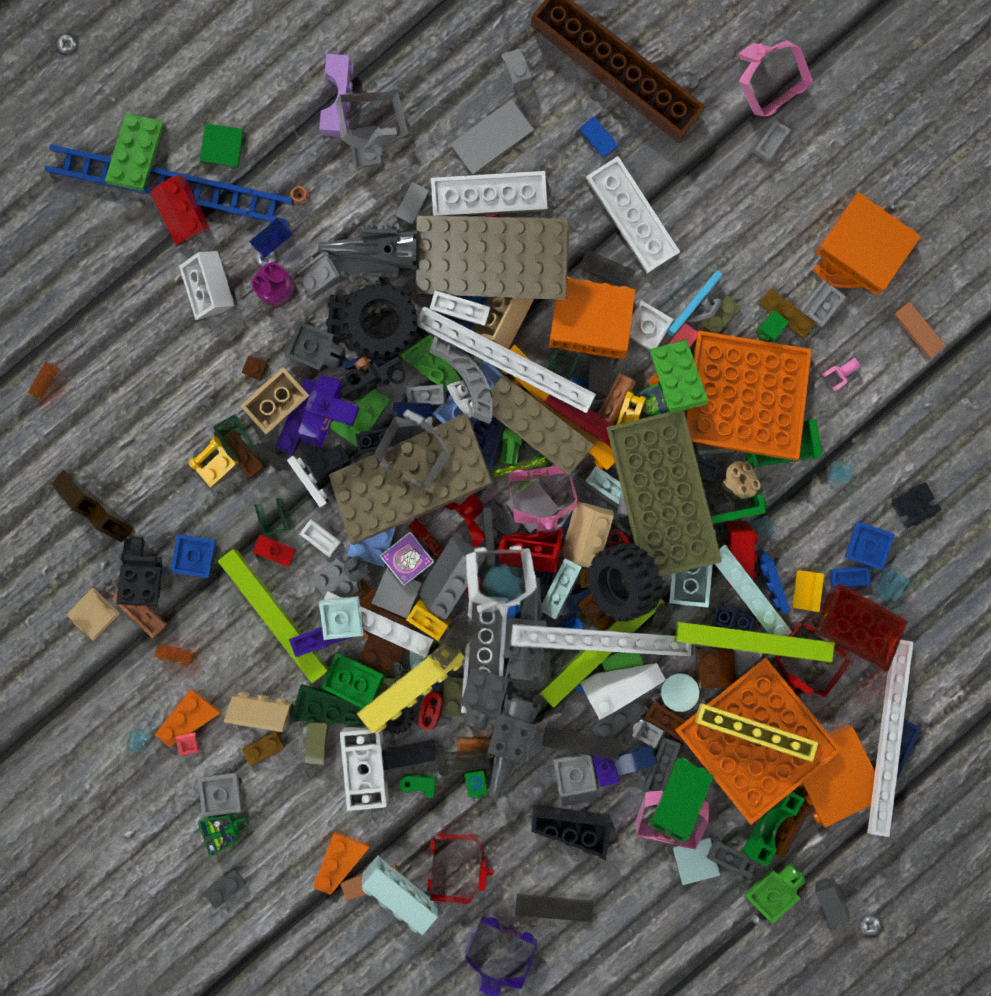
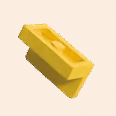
(808, 590)
(427, 621)

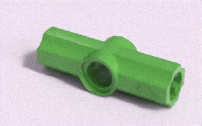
(510, 447)

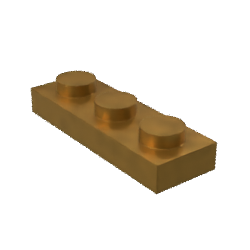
(798, 321)

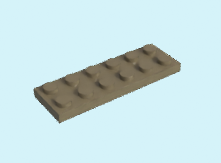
(538, 426)

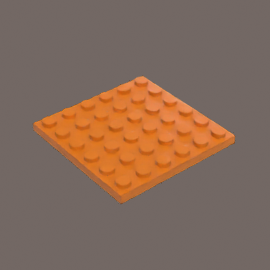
(752, 395)
(748, 771)

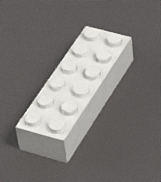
(486, 648)

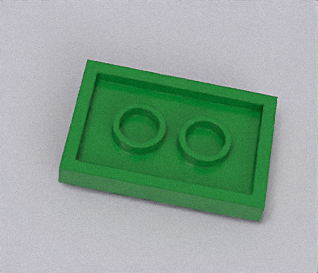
(353, 681)

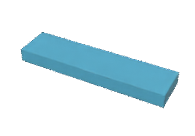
(694, 303)

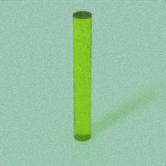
(523, 466)

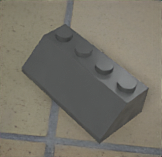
(448, 578)

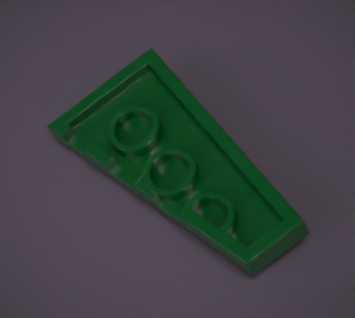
(322, 706)

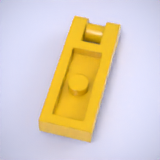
(629, 414)

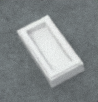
(320, 538)

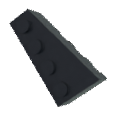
(574, 828)

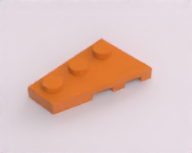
(187, 717)
(339, 860)

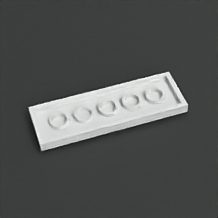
(489, 194)
(632, 214)

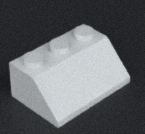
(206, 284)

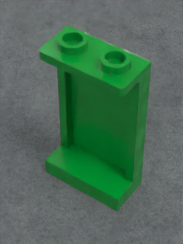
(809, 448)
(758, 507)
(681, 800)

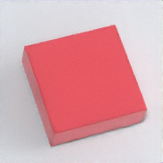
(187, 744)

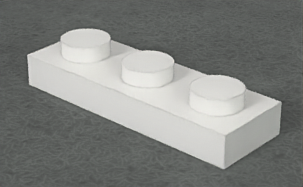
(460, 308)
(308, 480)

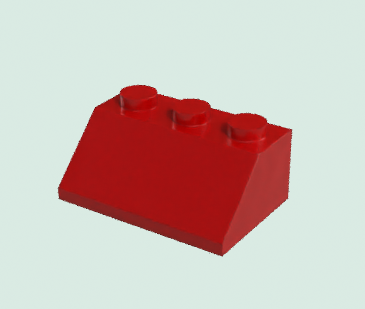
(179, 209)

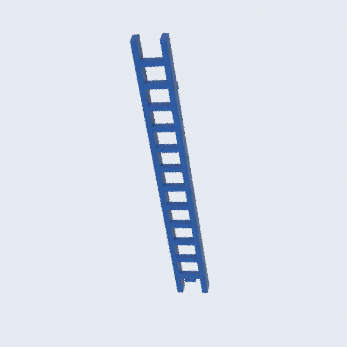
(89, 157)

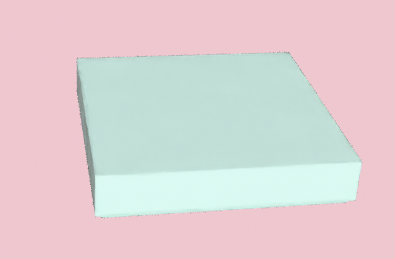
(341, 618)
(694, 864)

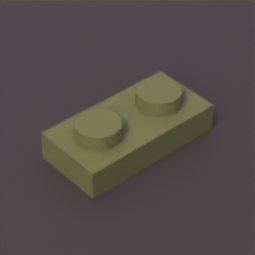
(725, 312)
(452, 696)

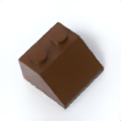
(715, 667)

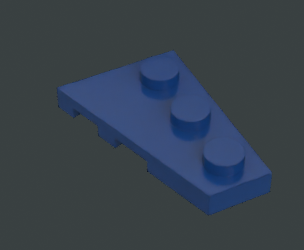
(773, 581)

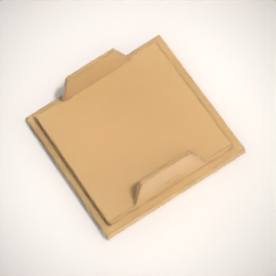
(93, 614)

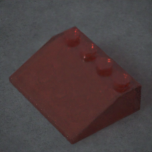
(861, 626)

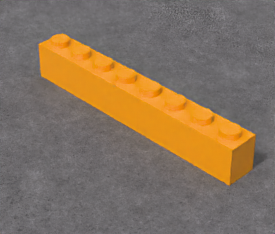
(600, 452)

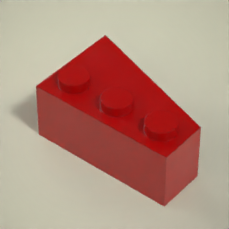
(742, 543)
(544, 550)

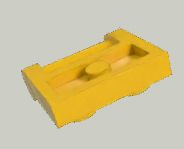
(217, 467)

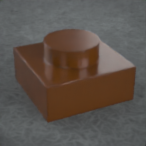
(254, 368)

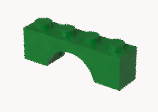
(761, 842)

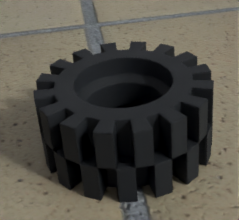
(402, 726)

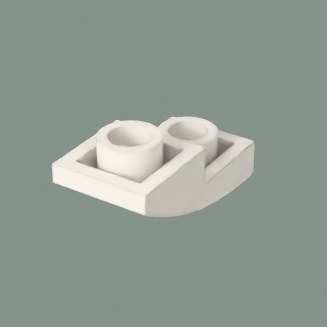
(461, 396)

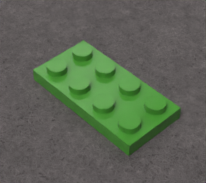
(134, 152)
(678, 376)

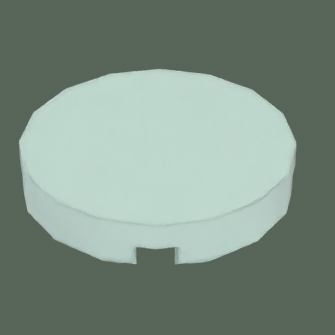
(680, 692)

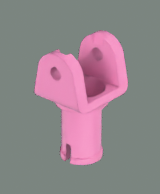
(843, 372)

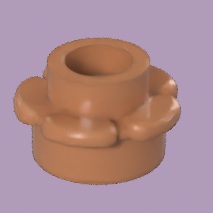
(299, 190)
(363, 363)

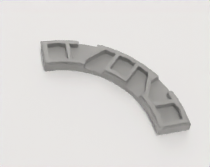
(474, 378)

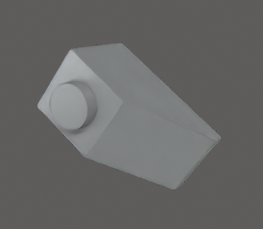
(517, 69)

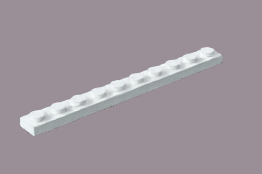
(505, 359)
(598, 640)
(890, 741)

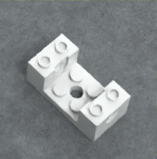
(358, 748)

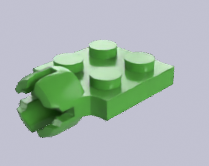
(776, 892)

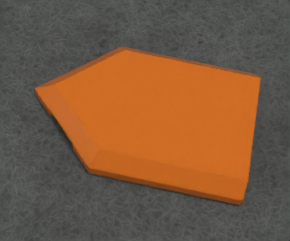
(834, 276)

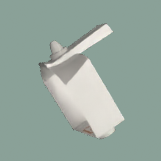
(489, 605)

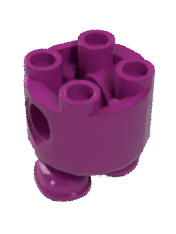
(273, 285)

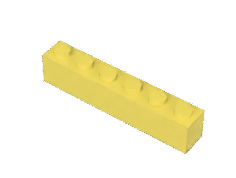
(405, 692)
(756, 732)

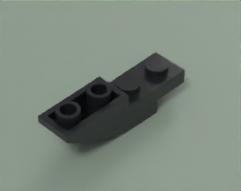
(370, 440)

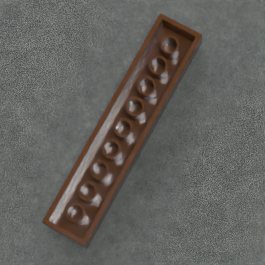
(618, 66)

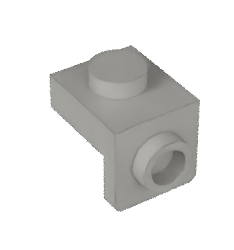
(648, 733)

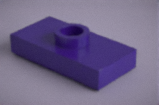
(605, 771)

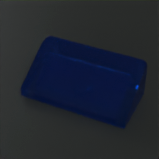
(271, 237)
(422, 409)

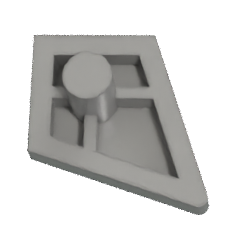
(705, 310)

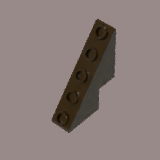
(91, 507)

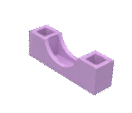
(337, 70)

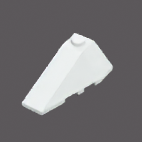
(619, 687)

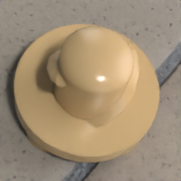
(741, 480)

